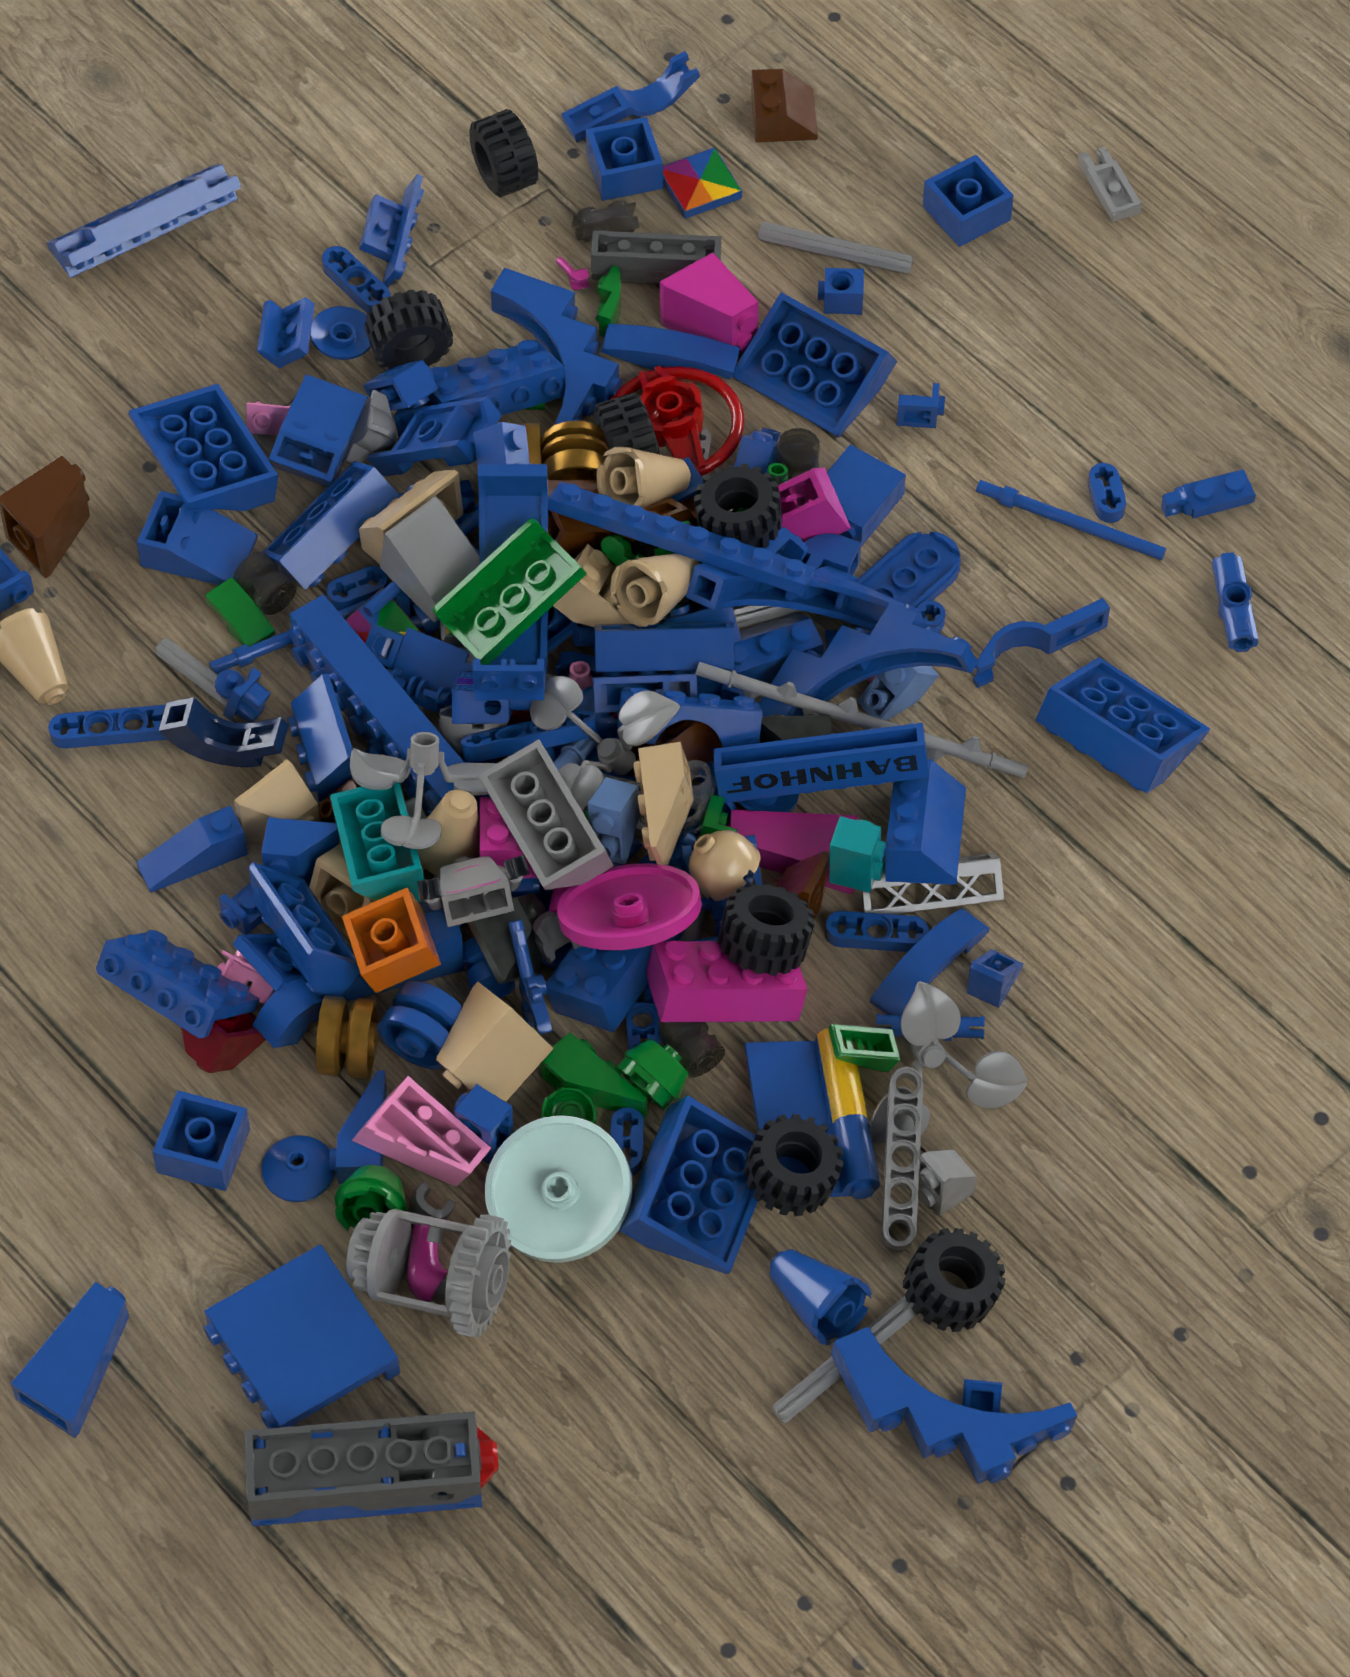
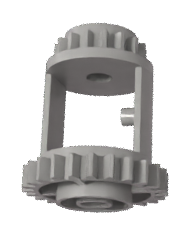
(475, 1273)

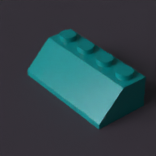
(373, 863)

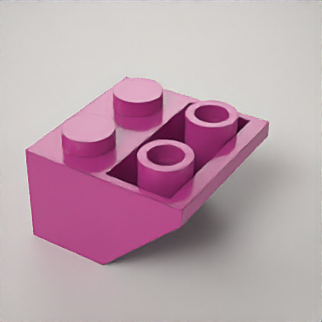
(811, 505)

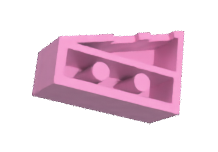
(422, 1135)

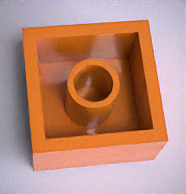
(391, 940)

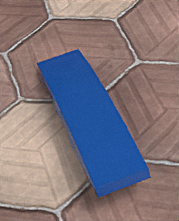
(669, 348)

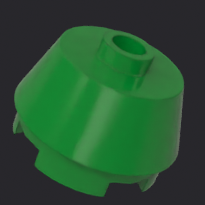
(655, 1072)
(368, 1191)

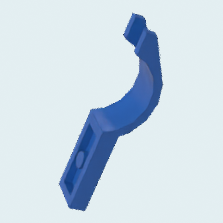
(620, 103)
(1043, 637)

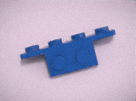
(389, 228)

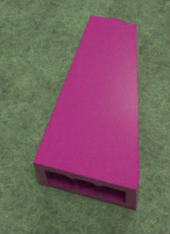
(788, 837)

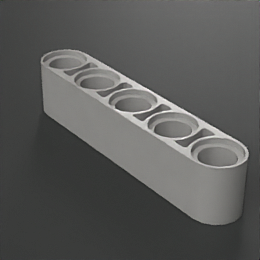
(907, 1141)

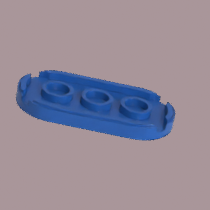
(915, 568)

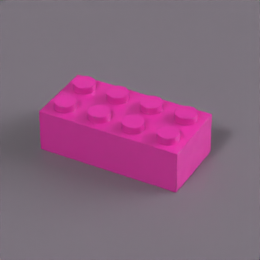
(702, 985)

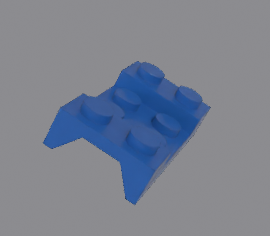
(436, 433)

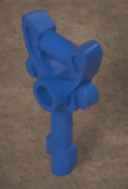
(531, 986)

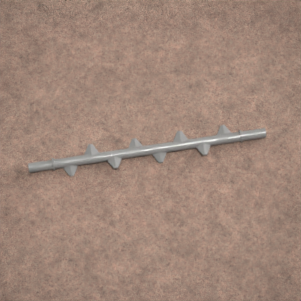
(849, 713)

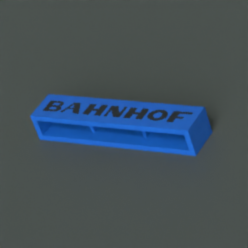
(821, 763)

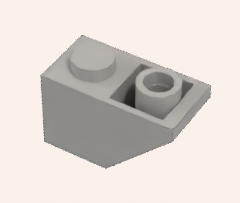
(944, 1180)

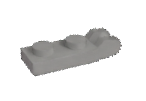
(1110, 185)

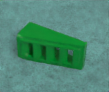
(881, 1039)

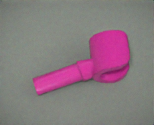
(577, 278)

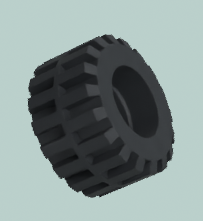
(503, 153)
(408, 329)
(626, 423)
(735, 489)
(766, 929)
(801, 1141)
(939, 1299)

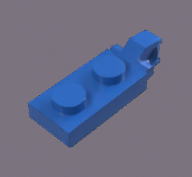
(1209, 495)

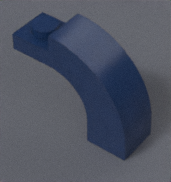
(221, 741)

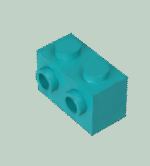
(856, 854)

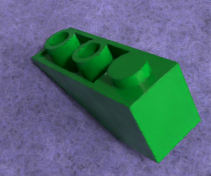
(577, 1065)

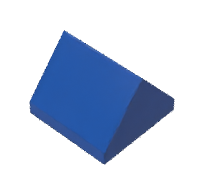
(982, 1395)

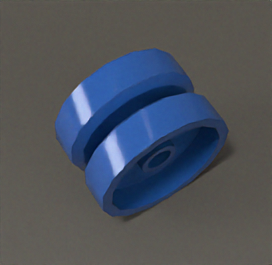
(419, 1023)

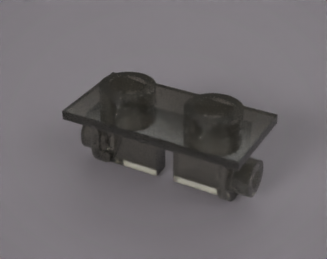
(616, 216)

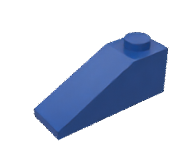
(608, 689)
(195, 849)
(349, 1154)

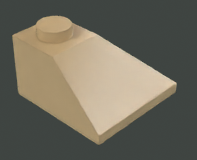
(275, 796)

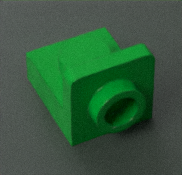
(715, 818)

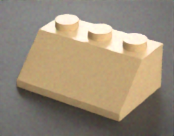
(442, 484)

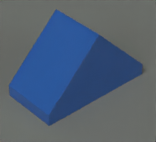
(992, 977)

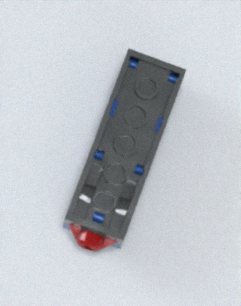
(367, 1468)

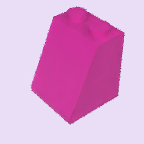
(709, 303)

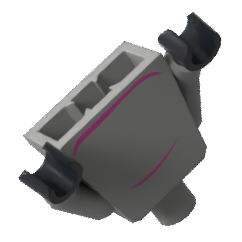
(473, 888)

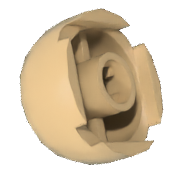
(722, 862)

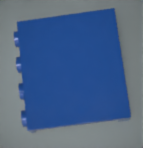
(299, 1339)

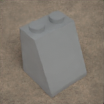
(427, 555)

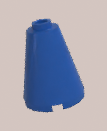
(820, 1294)

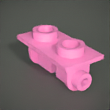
(265, 418)
(240, 970)

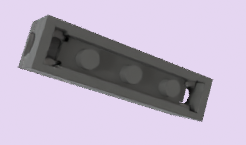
(648, 255)

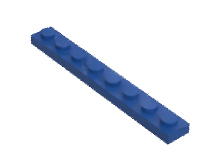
(681, 538)

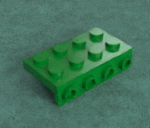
(508, 592)

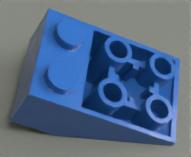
(317, 431)
(192, 541)

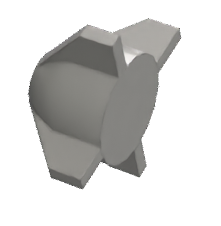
(374, 430)

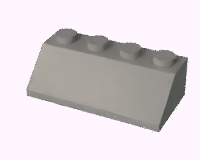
(545, 818)

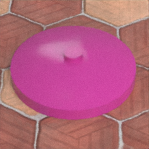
(629, 907)

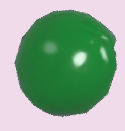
(569, 1103)

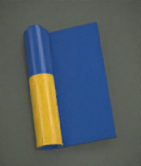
(815, 1084)

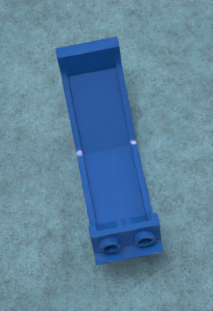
(507, 501)

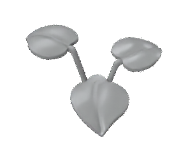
(641, 718)
(423, 756)
(932, 1017)

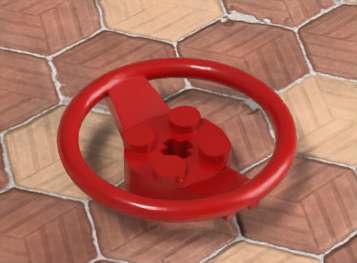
(678, 412)

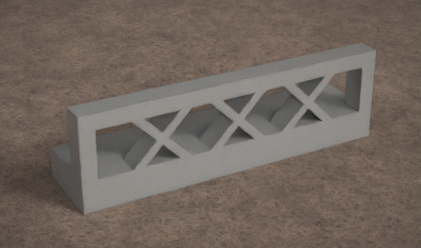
(968, 866)

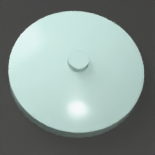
(559, 1188)

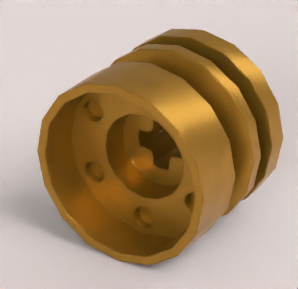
(573, 450)

